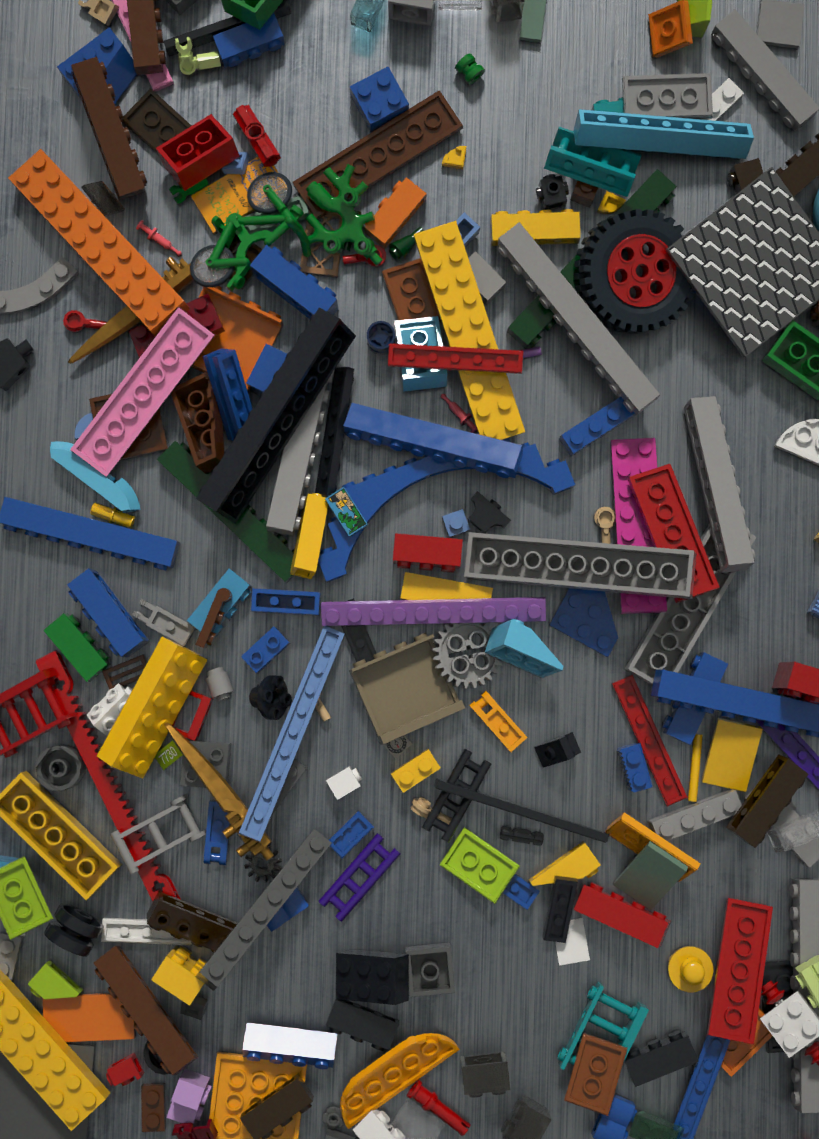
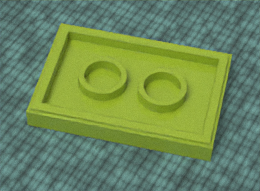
(479, 865)
(21, 899)

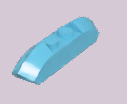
(117, 493)

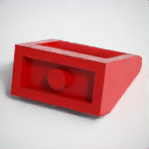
(199, 718)

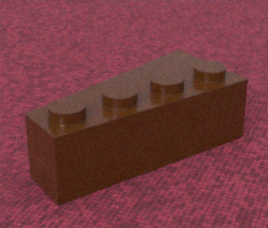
(200, 421)

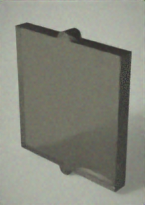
(103, 198)

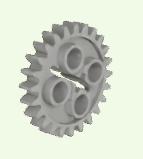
(471, 672)

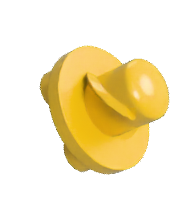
(690, 969)

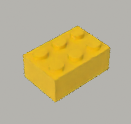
(179, 973)

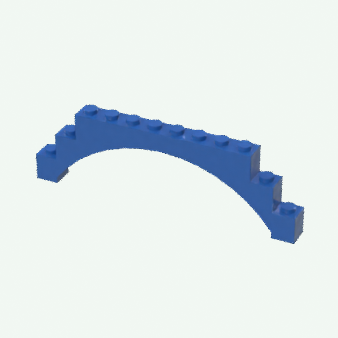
(379, 490)

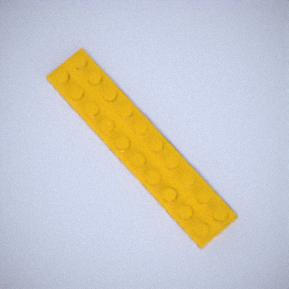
(467, 327)

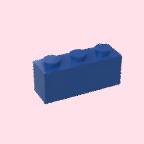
(248, 42)
(286, 602)

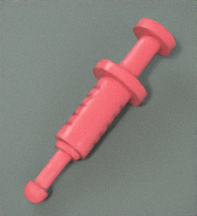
(153, 234)
(464, 418)

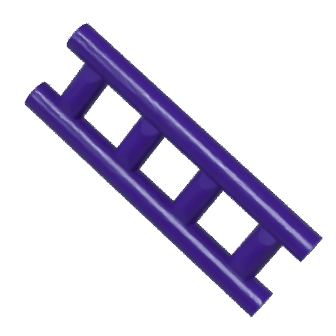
(345, 877)

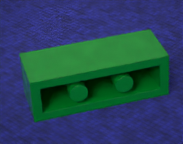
(77, 646)

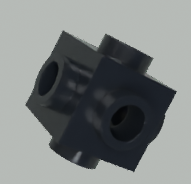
(552, 192)

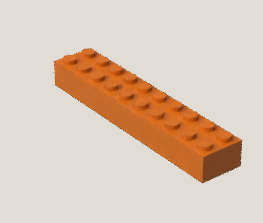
(97, 241)

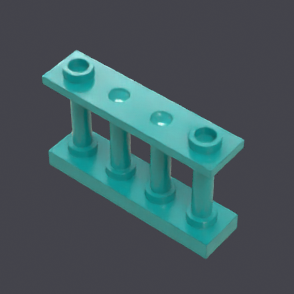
(598, 166)
(626, 1035)

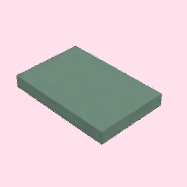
(650, 875)

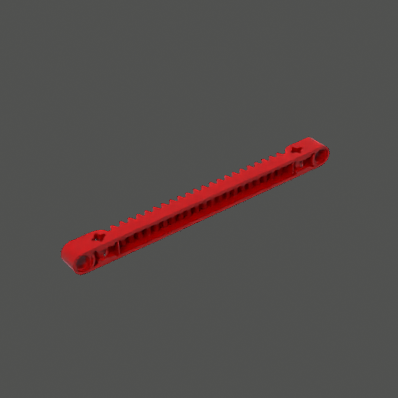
(101, 776)

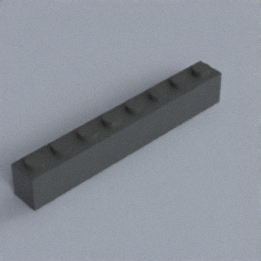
(263, 910)

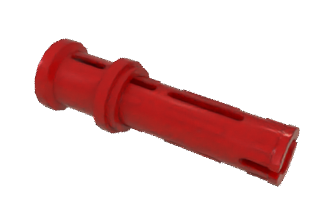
(430, 1101)

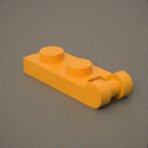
(499, 722)

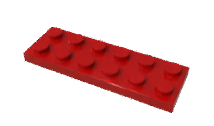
(671, 522)
(740, 971)

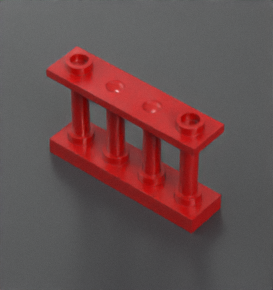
(24, 690)

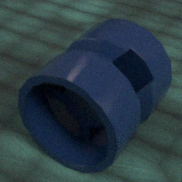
(379, 337)

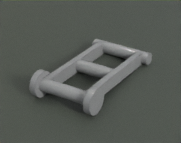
(194, 834)

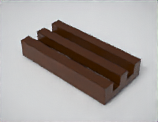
(109, 680)

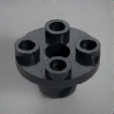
(271, 697)

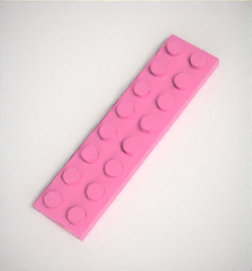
(142, 392)

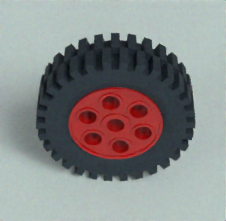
(603, 257)

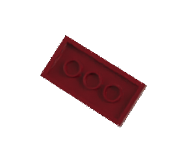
(200, 309)

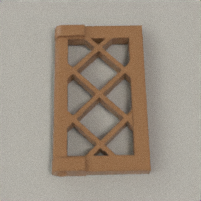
(322, 271)

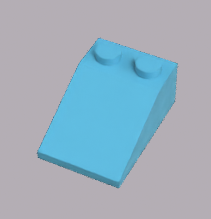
(420, 332)
(522, 648)

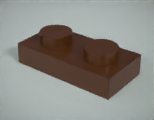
(153, 1107)

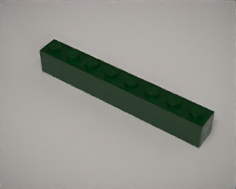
(248, 529)

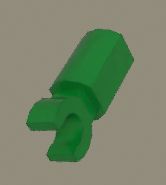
(182, 194)

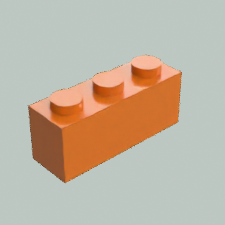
(395, 212)

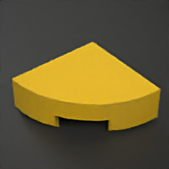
(455, 158)
(610, 203)

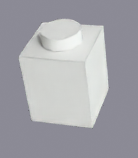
(344, 782)

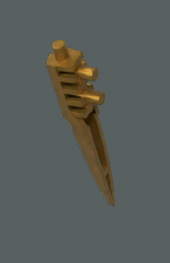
(177, 278)
(223, 794)

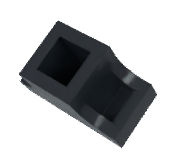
(487, 514)
(557, 750)

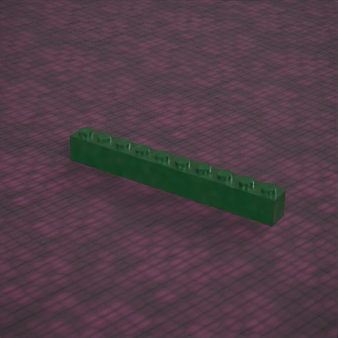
(536, 318)

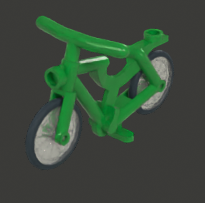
(265, 195)

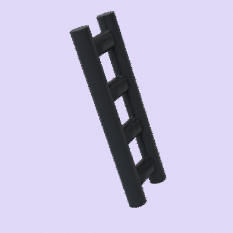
(443, 800)

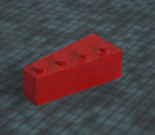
(622, 915)

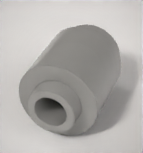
(219, 684)

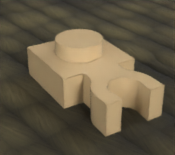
(101, 9)

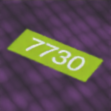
(168, 755)

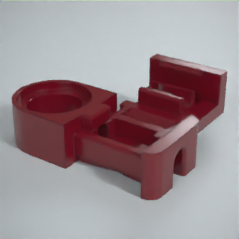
(199, 1132)

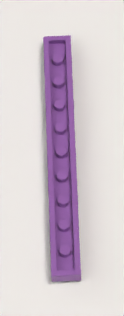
(433, 611)

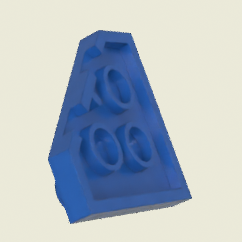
(587, 619)

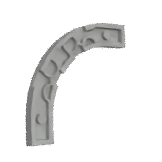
(38, 291)

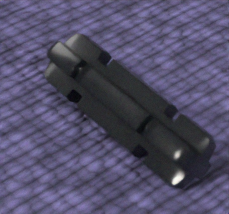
(521, 835)

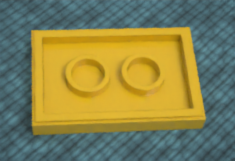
(732, 754)

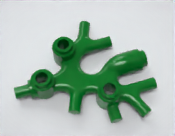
(352, 222)

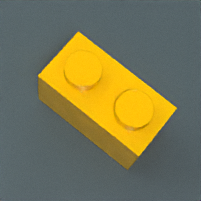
(415, 770)

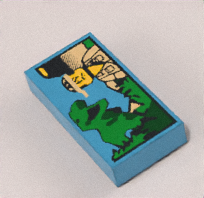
(346, 511)

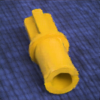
(112, 515)

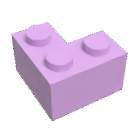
(188, 1096)

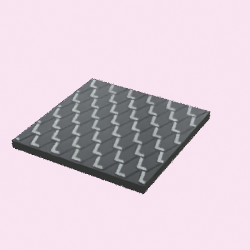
(753, 261)

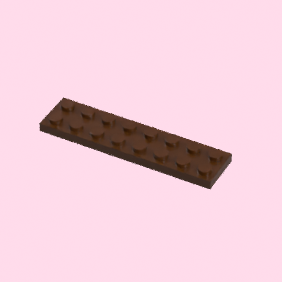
(386, 148)

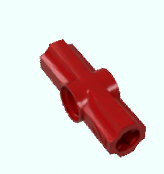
(262, 144)

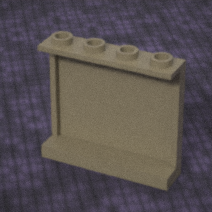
(404, 689)

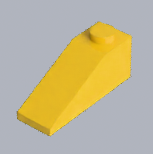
(573, 864)

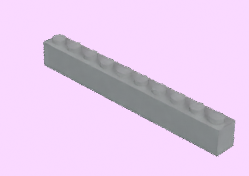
(577, 318)
(805, 946)

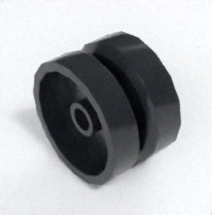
(73, 930)

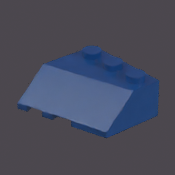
(113, 55)

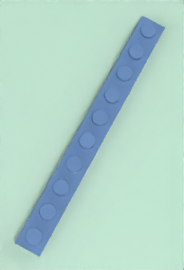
(291, 734)

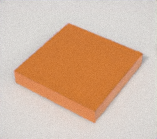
(670, 28)

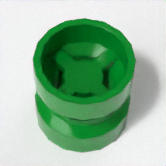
(469, 68)

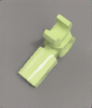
(188, 63)

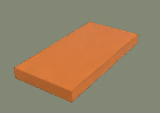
(89, 1018)

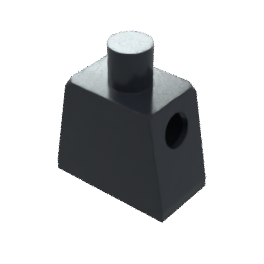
(12, 361)

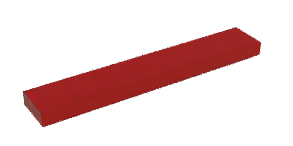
(455, 358)
(650, 740)

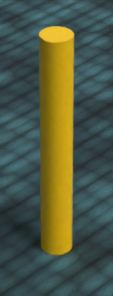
(695, 768)

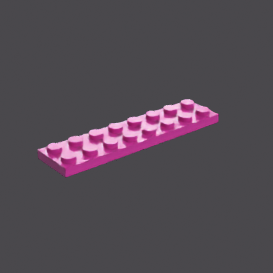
(628, 459)

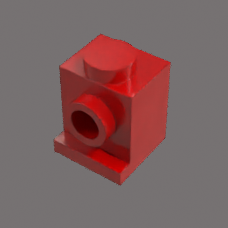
(124, 1071)

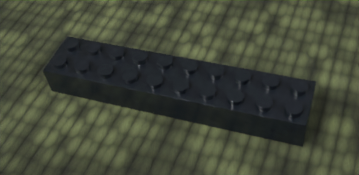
(276, 415)

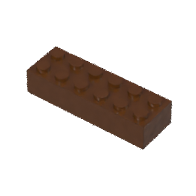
(107, 128)

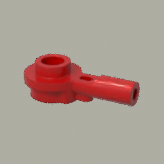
(357, 258)
(75, 321)

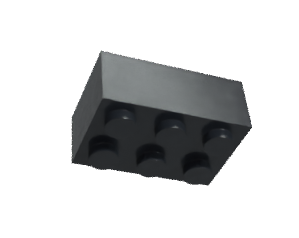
(372, 976)

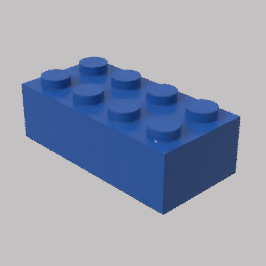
(291, 283)
(108, 613)

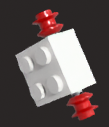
(792, 1022)

